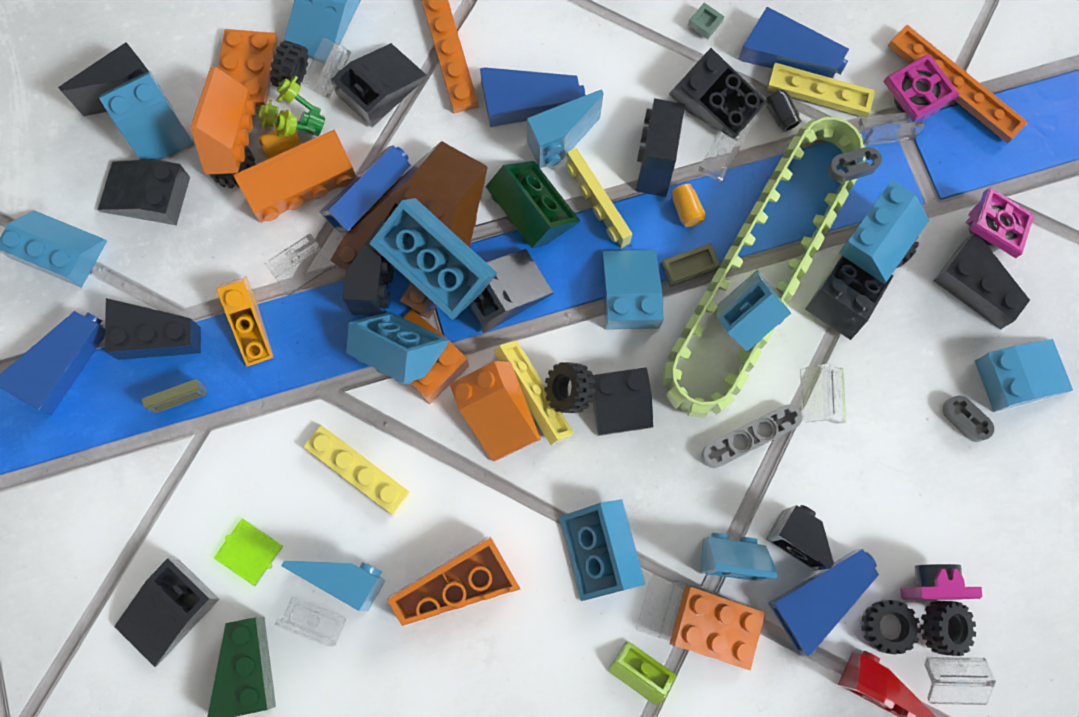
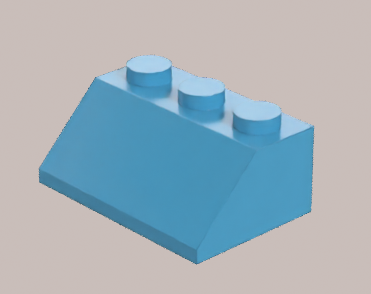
(886, 232)
(52, 247)
(394, 346)
(601, 550)

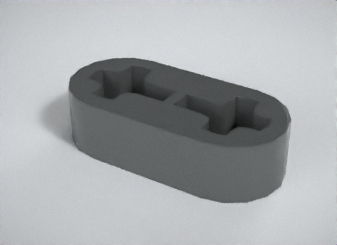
(853, 159)
(968, 418)

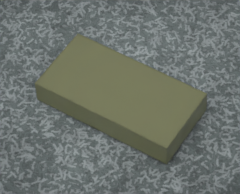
(690, 264)
(174, 396)

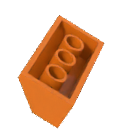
(222, 123)
(296, 176)

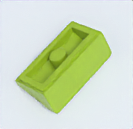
(642, 673)

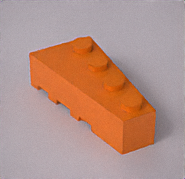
(461, 581)

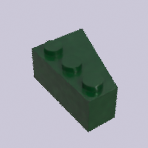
(243, 671)

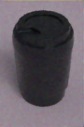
(783, 110)

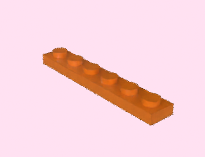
(450, 55)
(972, 94)

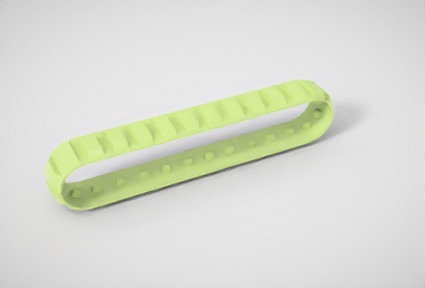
(830, 129)

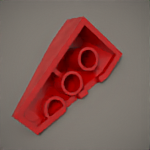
(880, 686)

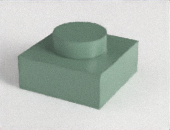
(706, 20)

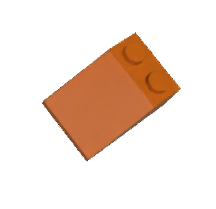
(444, 371)
(496, 409)

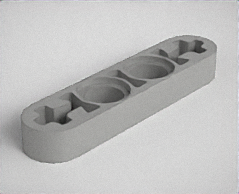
(750, 433)

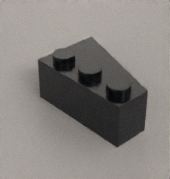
(660, 147)
(982, 283)
(147, 332)

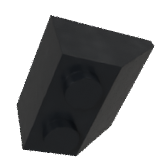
(622, 401)
(802, 537)

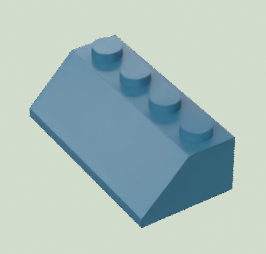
(432, 257)

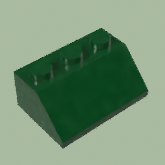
(531, 203)

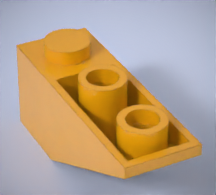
(245, 320)

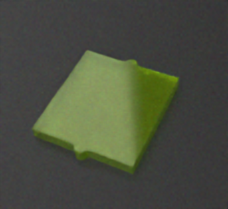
(248, 552)

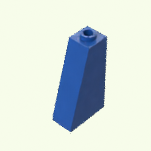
(792, 44)
(519, 94)
(366, 189)
(54, 362)
(822, 600)

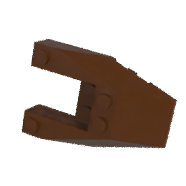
(444, 183)

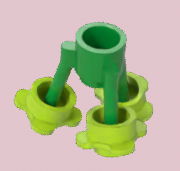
(285, 122)

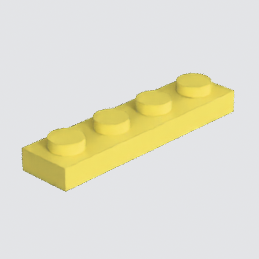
(821, 90)
(602, 205)
(552, 423)
(357, 470)

